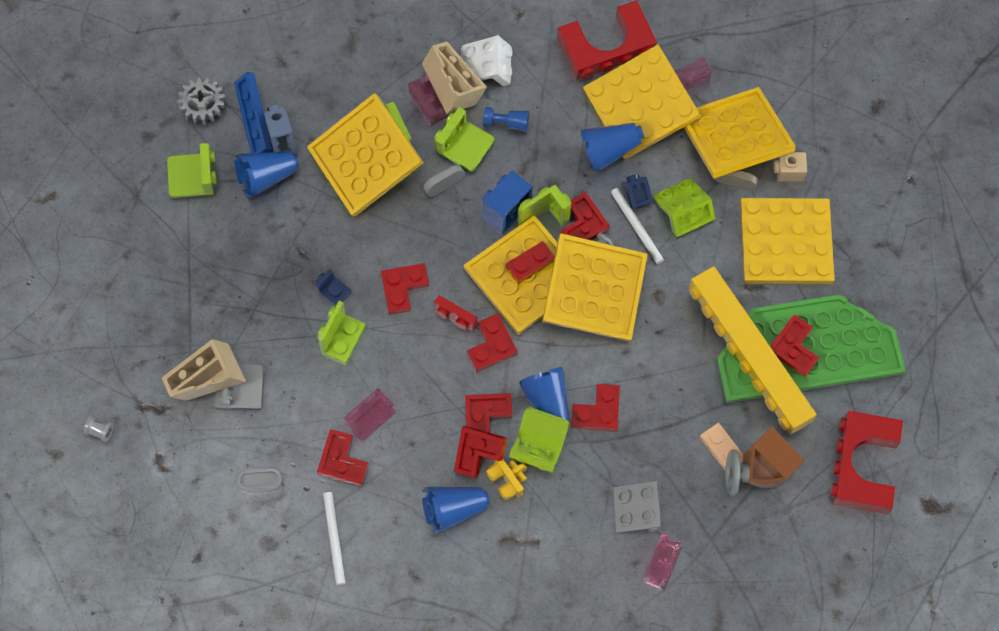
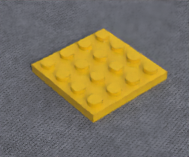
(646, 94)
(738, 133)
(364, 155)
(786, 241)
(594, 287)
(522, 302)

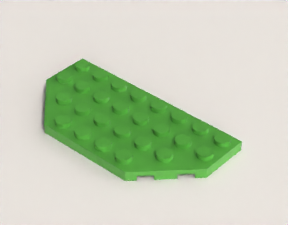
(844, 337)

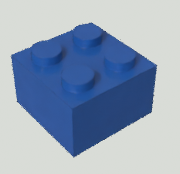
(502, 203)

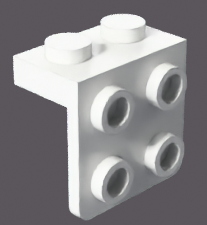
(489, 59)

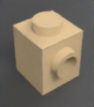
(791, 167)

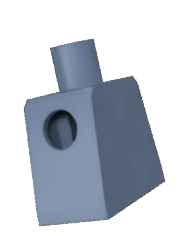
(278, 126)

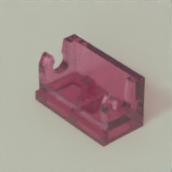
(694, 74)
(427, 100)
(369, 415)
(662, 562)

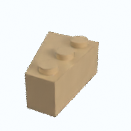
(452, 78)
(204, 372)

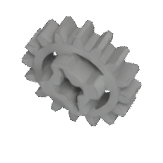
(206, 109)

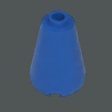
(610, 143)
(263, 170)
(547, 392)
(452, 505)

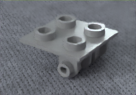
(244, 395)
(637, 507)

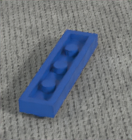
(252, 114)

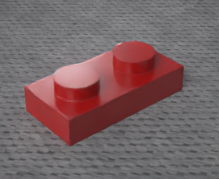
(530, 262)
(461, 317)

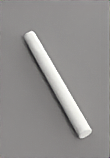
(641, 232)
(334, 538)

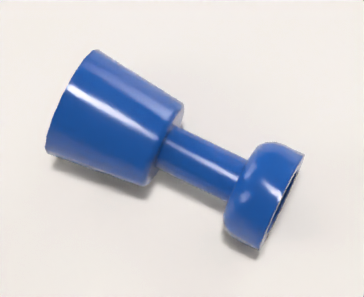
(515, 119)

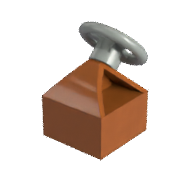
(765, 463)

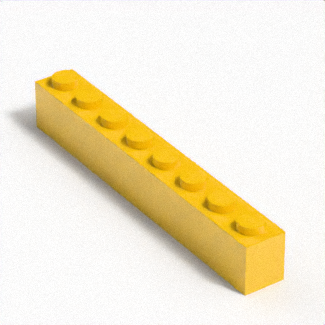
(752, 351)

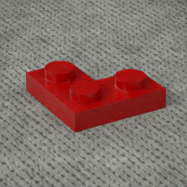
(589, 219)
(398, 281)
(497, 345)
(789, 348)
(485, 407)
(602, 415)
(475, 445)
(335, 462)

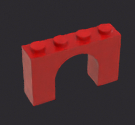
(588, 60)
(850, 488)

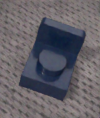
(637, 191)
(331, 288)

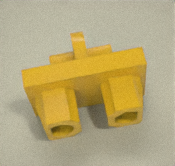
(512, 486)

